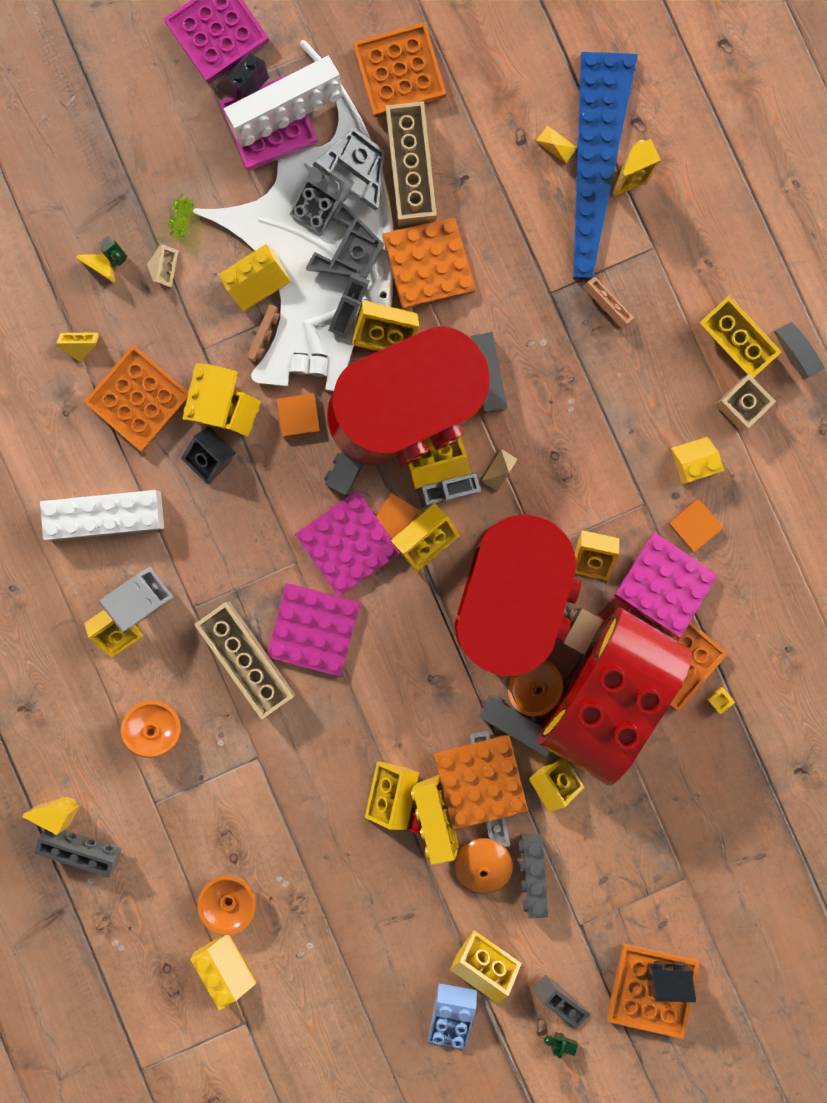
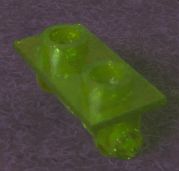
(181, 208)

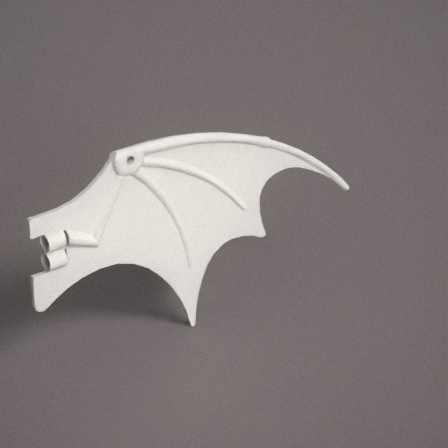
(311, 296)

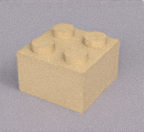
(745, 403)
(582, 629)

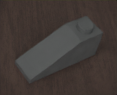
(560, 1001)

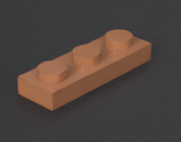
(608, 302)
(264, 334)

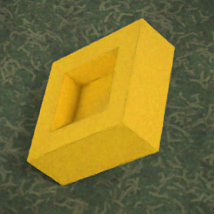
(720, 700)

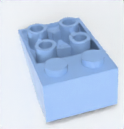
(452, 1016)

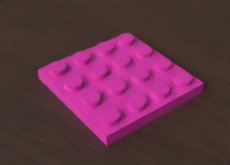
(216, 34)
(279, 143)
(347, 543)
(666, 585)
(313, 629)

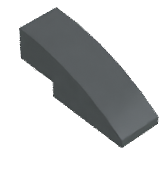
(349, 305)
(799, 350)
(448, 490)

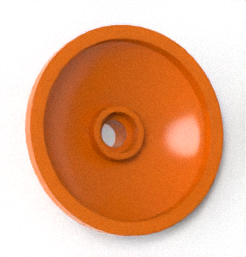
(524, 690)
(150, 717)
(481, 856)
(220, 915)

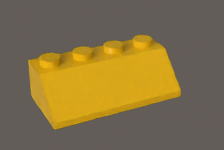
(740, 337)
(435, 821)

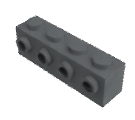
(79, 851)
(534, 875)

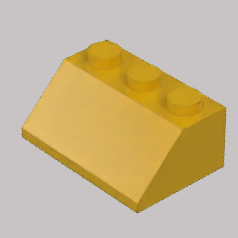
(637, 167)
(255, 277)
(383, 326)
(210, 395)
(440, 465)
(425, 537)
(391, 796)
(486, 967)
(223, 971)

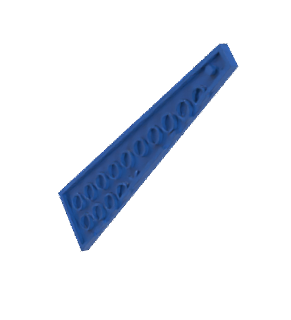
(602, 110)

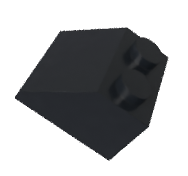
(244, 77)
(208, 454)
(670, 982)

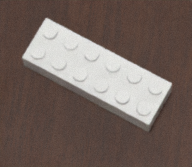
(284, 101)
(102, 515)

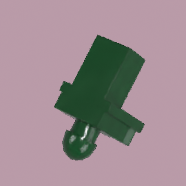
(113, 251)
(561, 1044)

